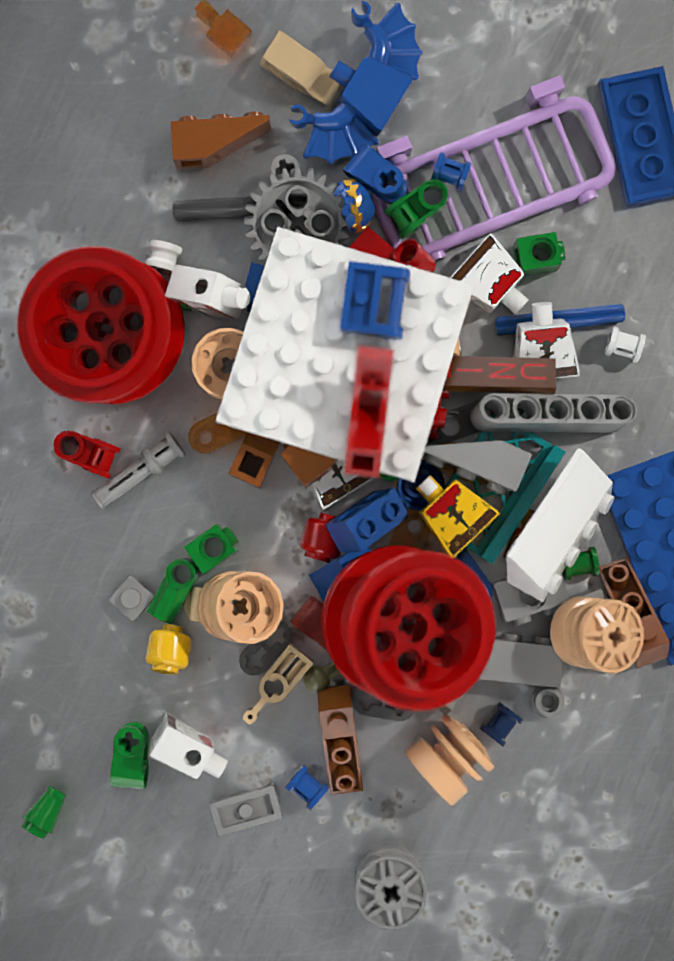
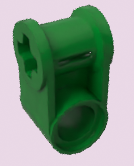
(416, 208)
(130, 762)

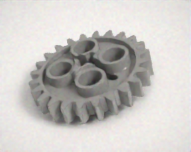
(319, 200)

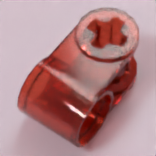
(309, 619)

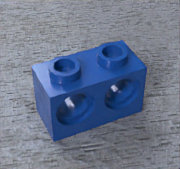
(367, 520)

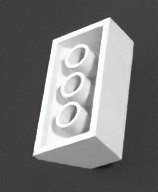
(559, 527)

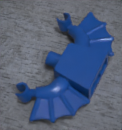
(369, 92)

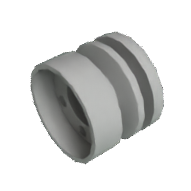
(385, 867)

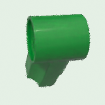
(173, 592)

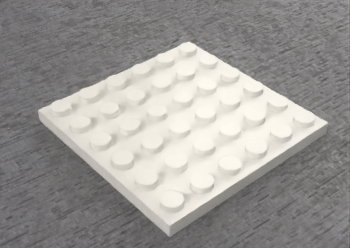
(299, 369)

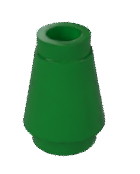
(44, 813)

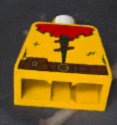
(454, 514)

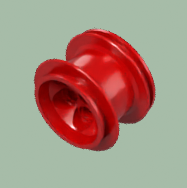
(51, 307)
(462, 630)

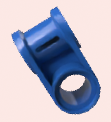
(374, 172)

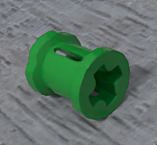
(585, 564)

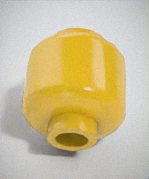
(168, 650)

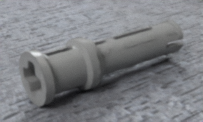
(151, 461)

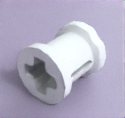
(625, 344)

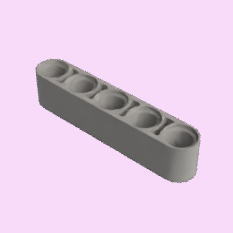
(566, 405)

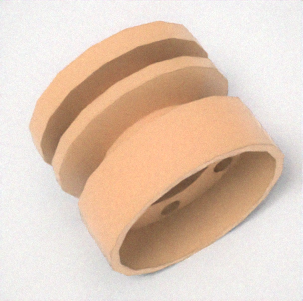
(210, 359)
(257, 605)
(597, 634)
(449, 759)

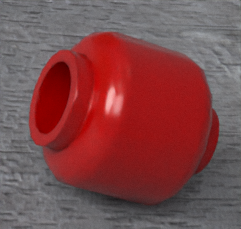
(317, 540)

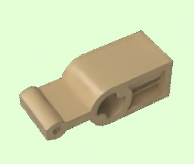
(301, 70)
(277, 671)

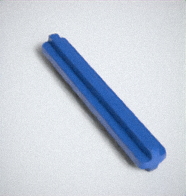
(574, 317)

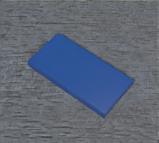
(641, 133)

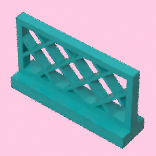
(518, 502)

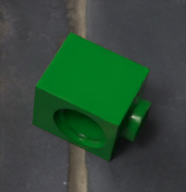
(528, 263)
(198, 552)

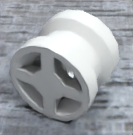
(163, 256)

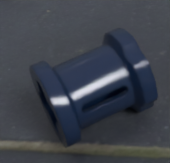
(501, 724)

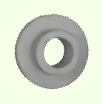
(556, 706)

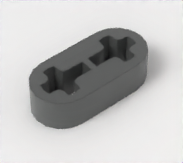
(270, 655)
(379, 711)

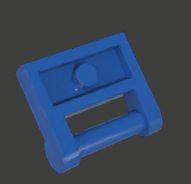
(363, 296)

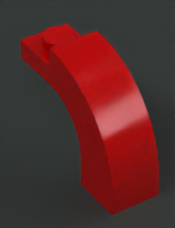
(368, 411)

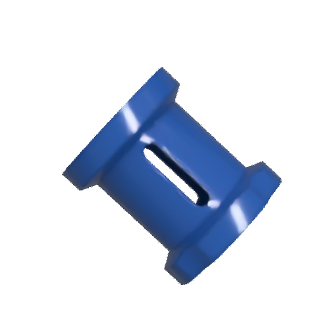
(451, 171)
(307, 787)

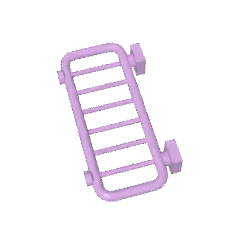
(541, 94)

